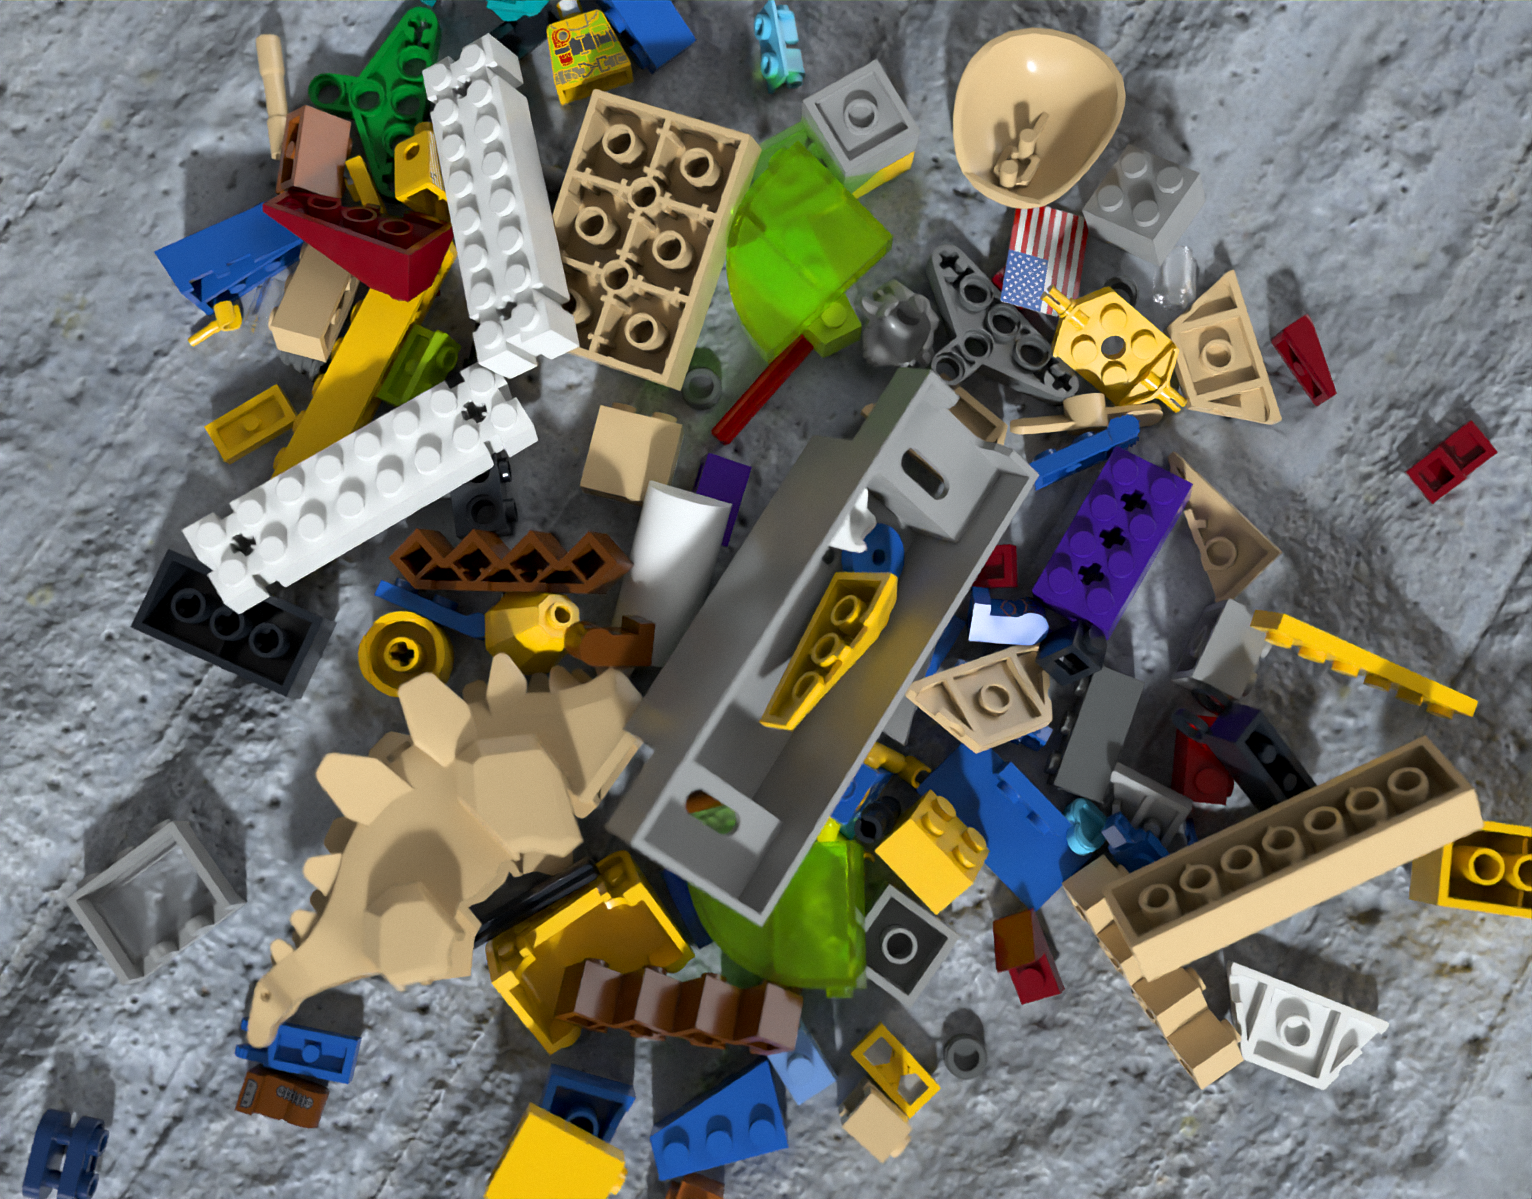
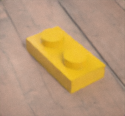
(252, 424)

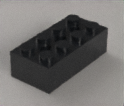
(208, 635)

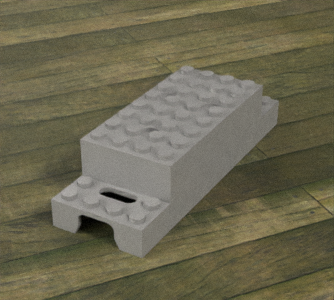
(732, 657)

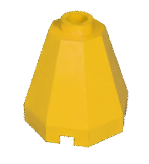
(530, 629)

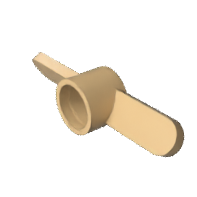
(1086, 414)

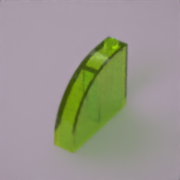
(796, 249)
(813, 931)

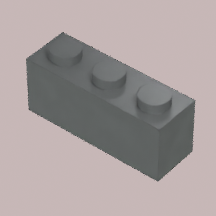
(1093, 733)

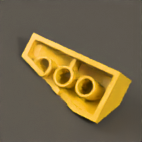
(840, 631)

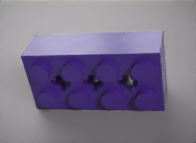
(1103, 517)

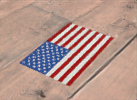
(1044, 251)

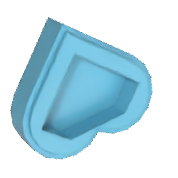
(1086, 827)

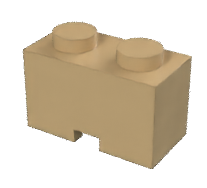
(875, 1120)

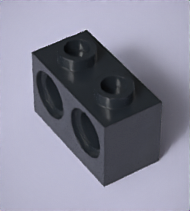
(472, 497)

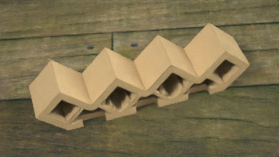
(1171, 1001)

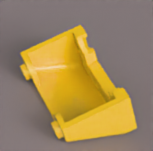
(607, 920)

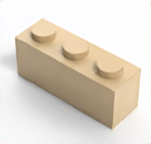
(313, 306)

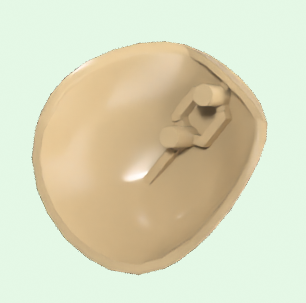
(1034, 115)

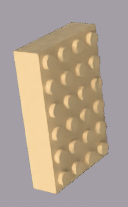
(647, 231)

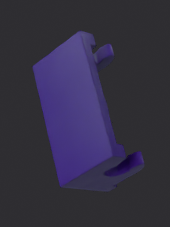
(722, 481)

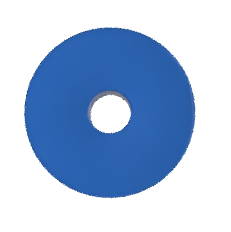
(887, 552)

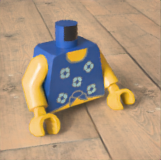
(866, 788)

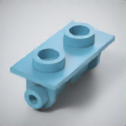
(775, 29)

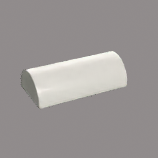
(673, 563)

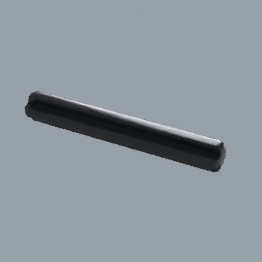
(536, 899)

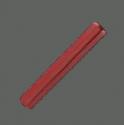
(761, 390)

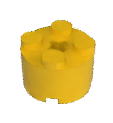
(390, 638)

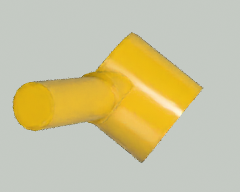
(227, 319)

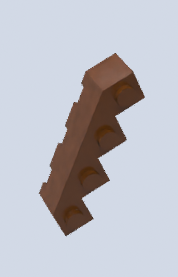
(532, 565)
(698, 1009)

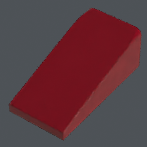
(1305, 358)

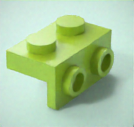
(419, 365)

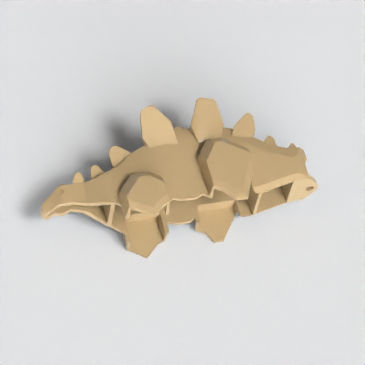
(443, 823)

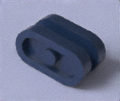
(78, 1175)

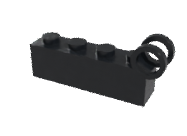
(1246, 748)

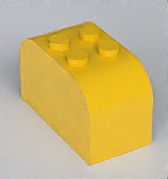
(1479, 872)

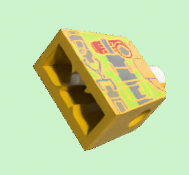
(585, 53)

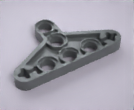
(973, 321)

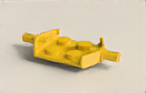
(1133, 374)

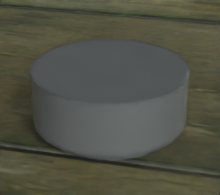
(701, 388)
(965, 1056)

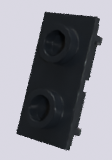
(525, 33)

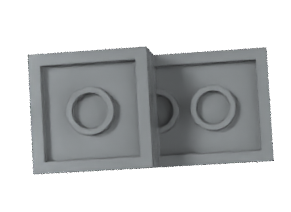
(853, 130)

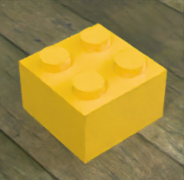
(934, 851)

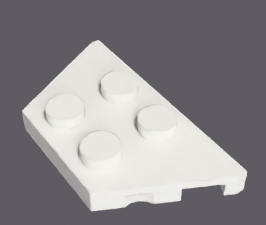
(1295, 1028)

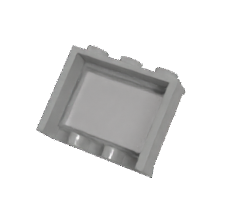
(153, 901)

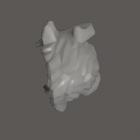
(898, 327)

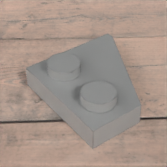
(1148, 803)

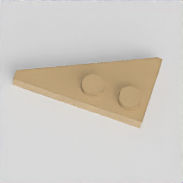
(1228, 542)

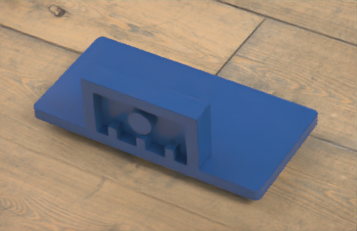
(1014, 819)

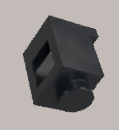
(1079, 645)

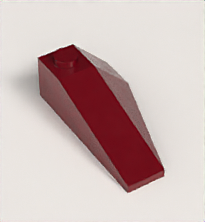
(377, 248)

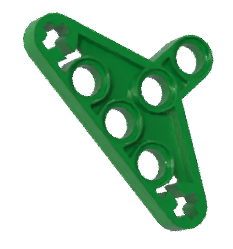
(387, 77)

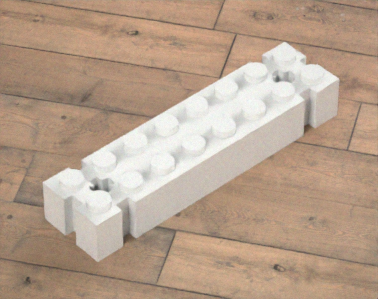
(499, 209)
(360, 486)

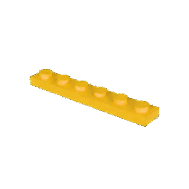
(1352, 660)

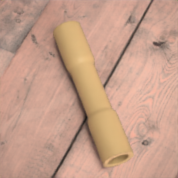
(273, 71)

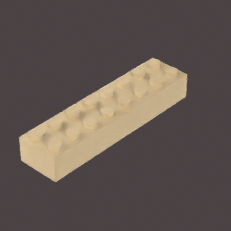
(1292, 856)

